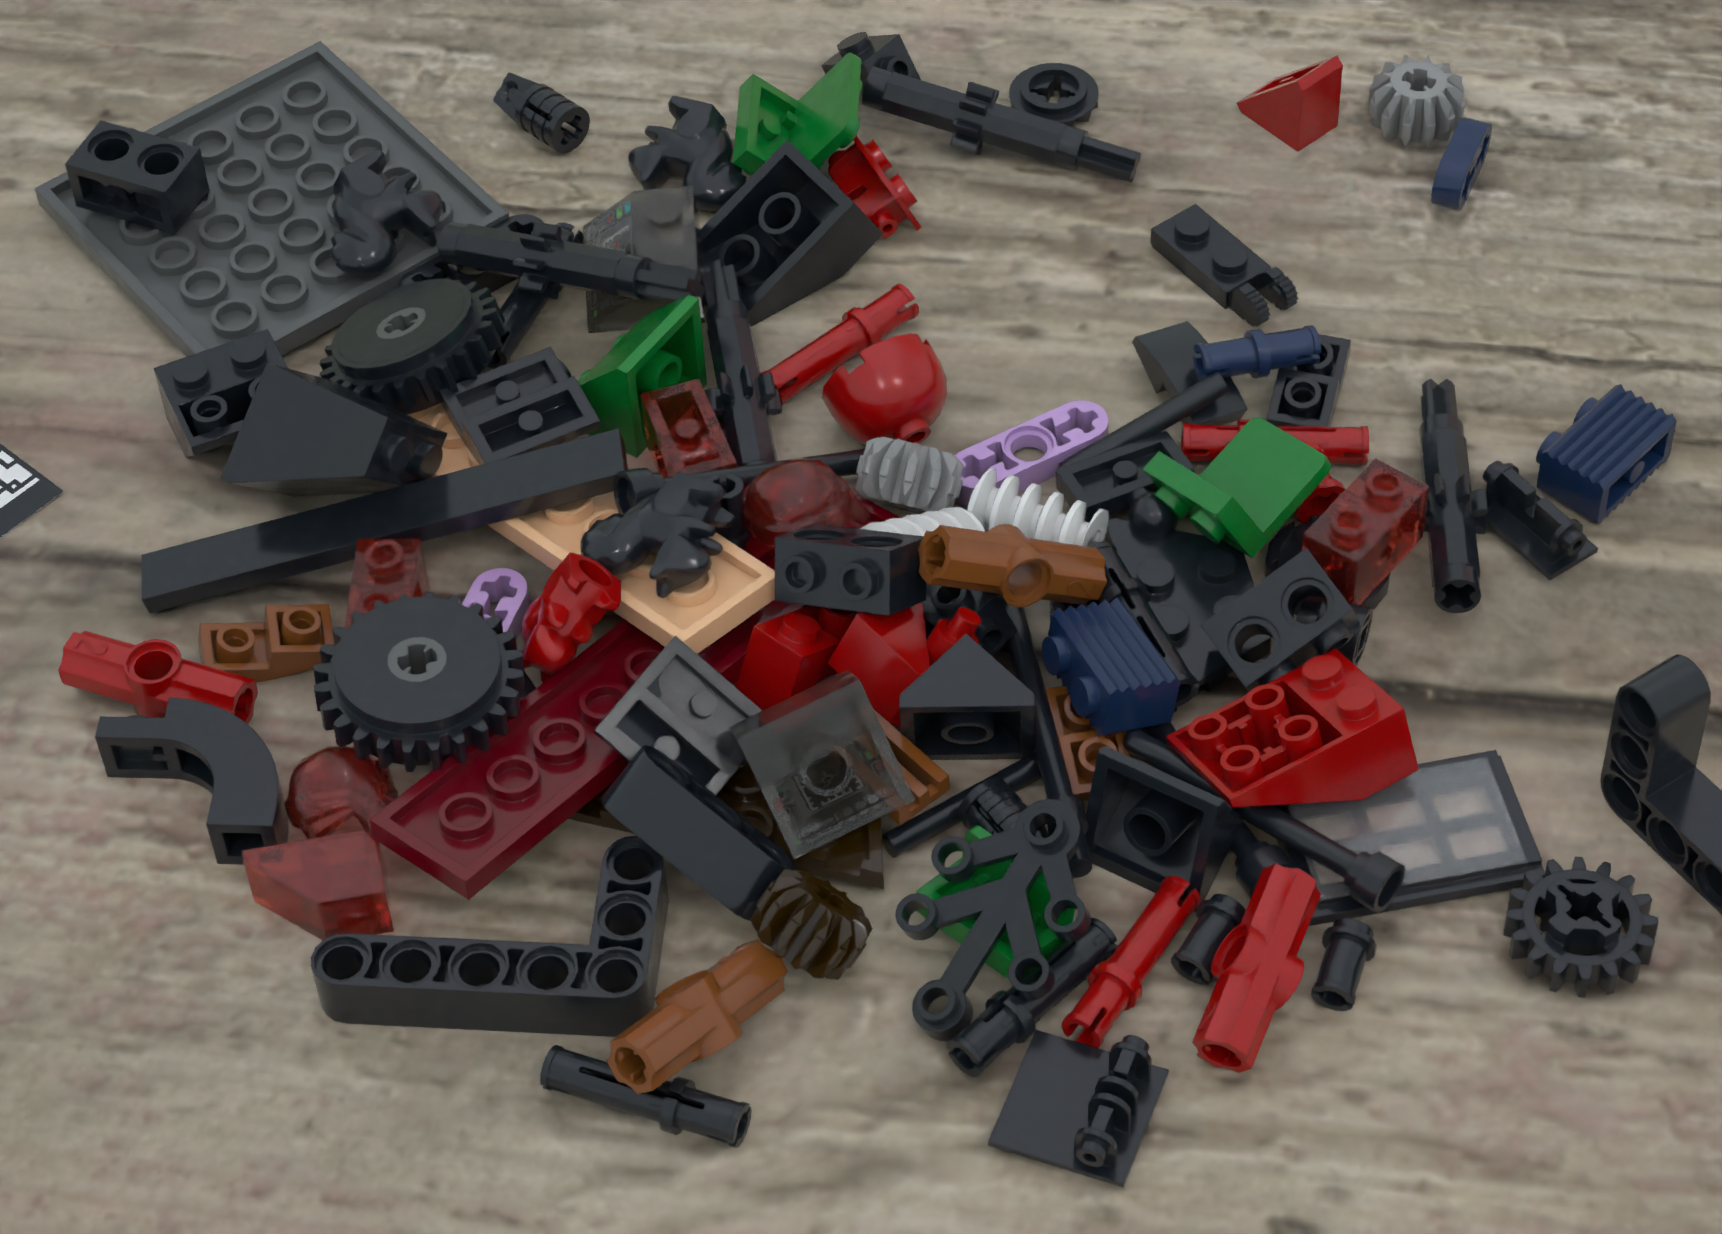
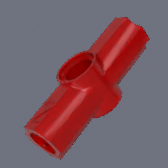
(151, 675)
(1257, 968)

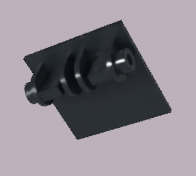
(1081, 1106)

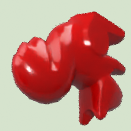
(566, 612)

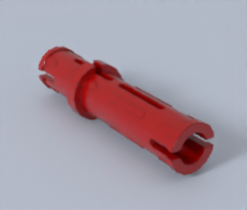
(855, 333)
(1340, 444)
(1117, 982)

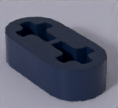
(1461, 163)

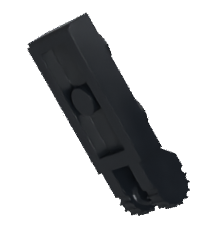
(1222, 265)

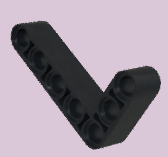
(1653, 772)
(516, 973)

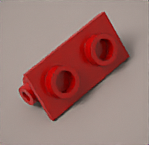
(863, 169)

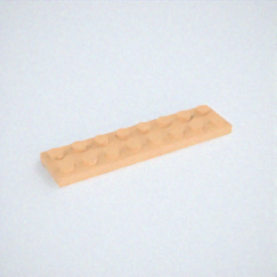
(694, 613)

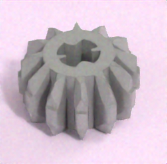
(1416, 101)
(908, 475)

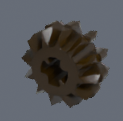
(811, 924)

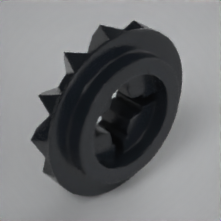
(1036, 85)

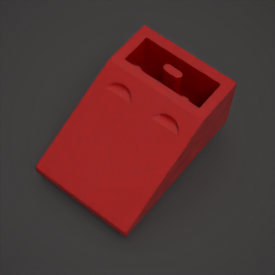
(1302, 739)

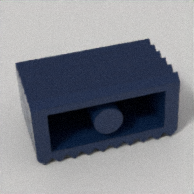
(1605, 452)
(1110, 668)

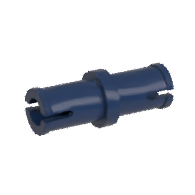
(1258, 353)

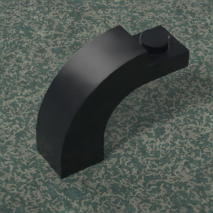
(211, 750)

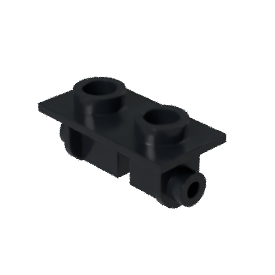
(1533, 524)

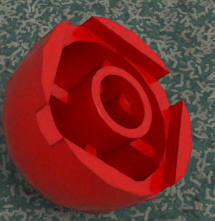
(891, 393)

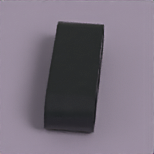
(695, 831)

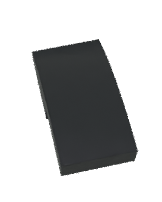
(1170, 367)
(1311, 391)

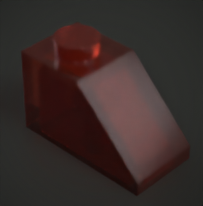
(324, 884)

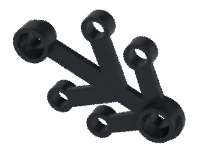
(999, 906)

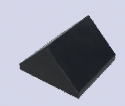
(968, 708)
(1156, 825)

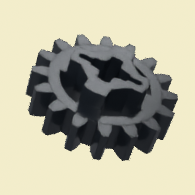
(1580, 927)

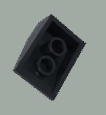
(786, 234)

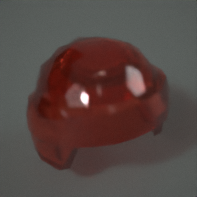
(797, 496)
(333, 788)

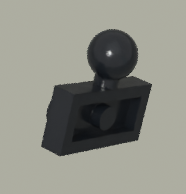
(1119, 484)

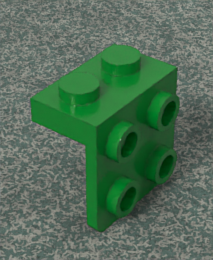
(813, 124)
(1245, 488)

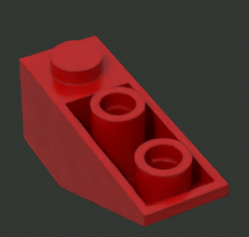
(791, 653)

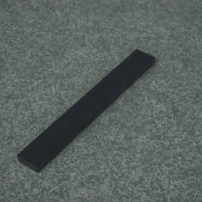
(412, 510)

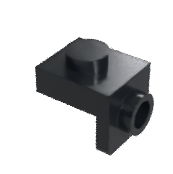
(879, 51)

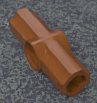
(1011, 565)
(697, 1017)

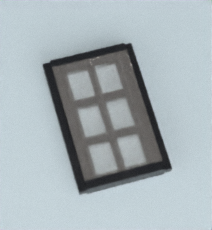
(1446, 823)

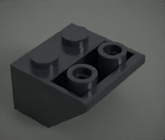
(213, 389)

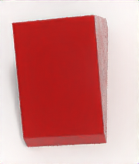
(1298, 104)
(884, 656)

